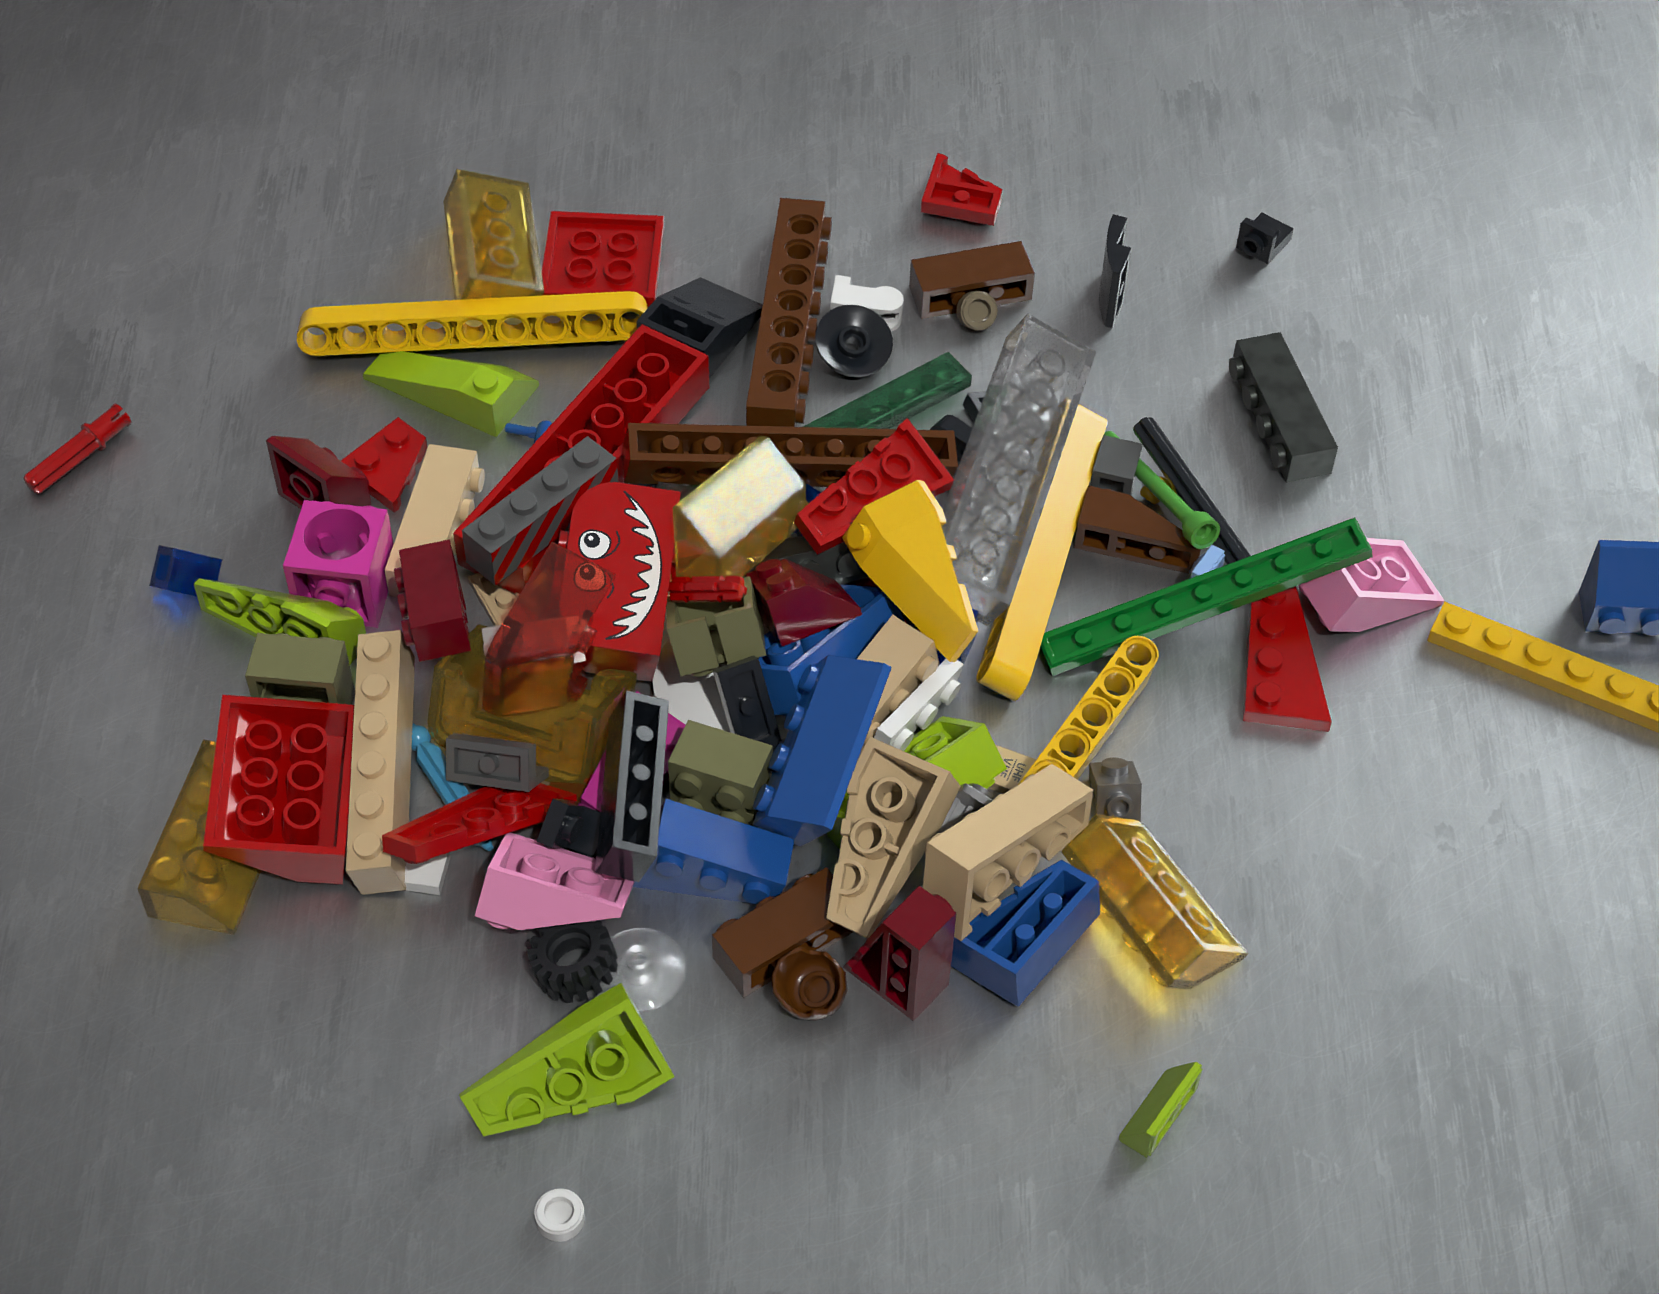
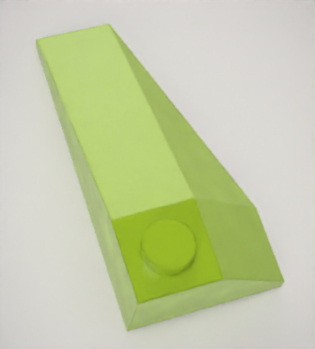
(465, 390)
(580, 1063)

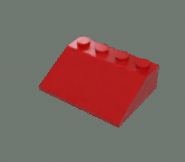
(282, 787)

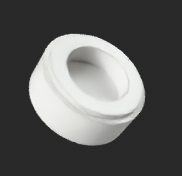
(559, 1215)

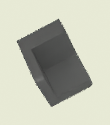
(1116, 464)

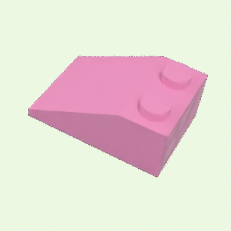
(1373, 590)
(546, 887)

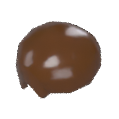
(809, 984)

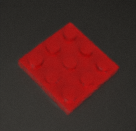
(603, 253)

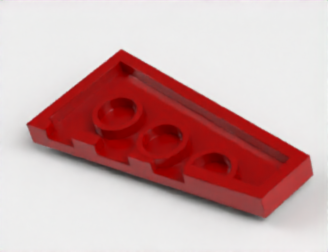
(887, 468)

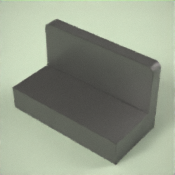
(493, 762)

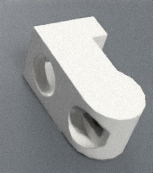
(883, 300)

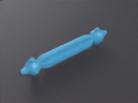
(434, 766)

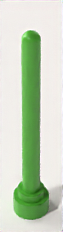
(1197, 526)

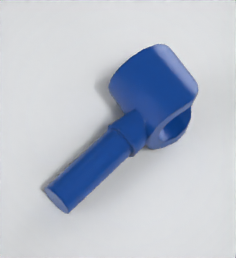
(531, 432)

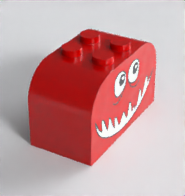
(632, 536)

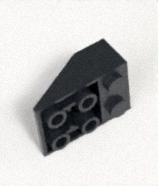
(703, 318)

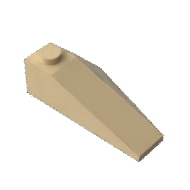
(889, 819)

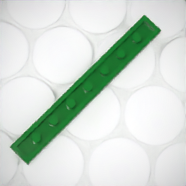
(1206, 595)

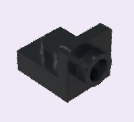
(1263, 237)
(571, 827)

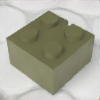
(715, 632)
(300, 669)
(718, 771)

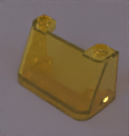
(566, 737)

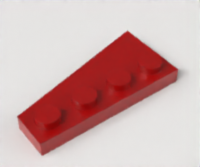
(1282, 668)
(471, 820)

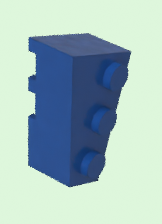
(716, 857)
(1028, 931)

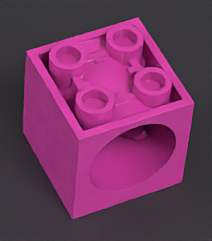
(341, 557)

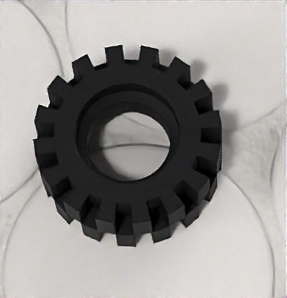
(579, 977)

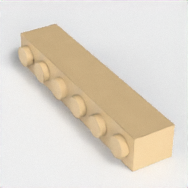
(380, 759)

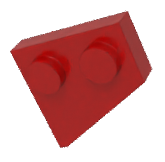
(960, 194)
(389, 461)

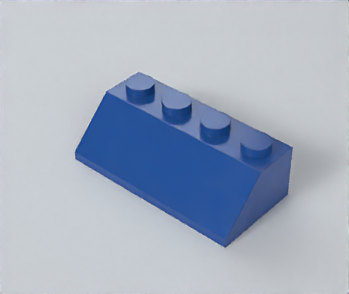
(1622, 588)
(786, 664)
(820, 747)

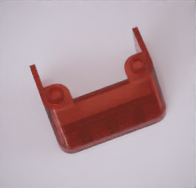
(536, 645)

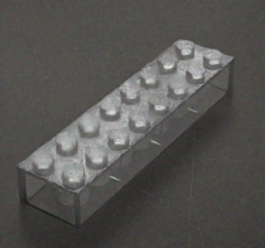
(1012, 460)

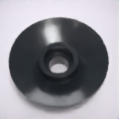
(859, 327)

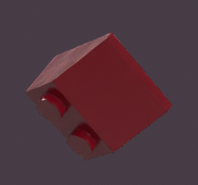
(314, 474)
(799, 600)

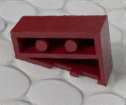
(432, 601)
(909, 953)

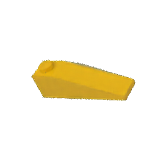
(907, 557)

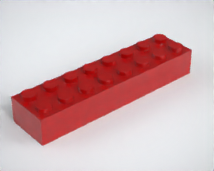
(642, 383)

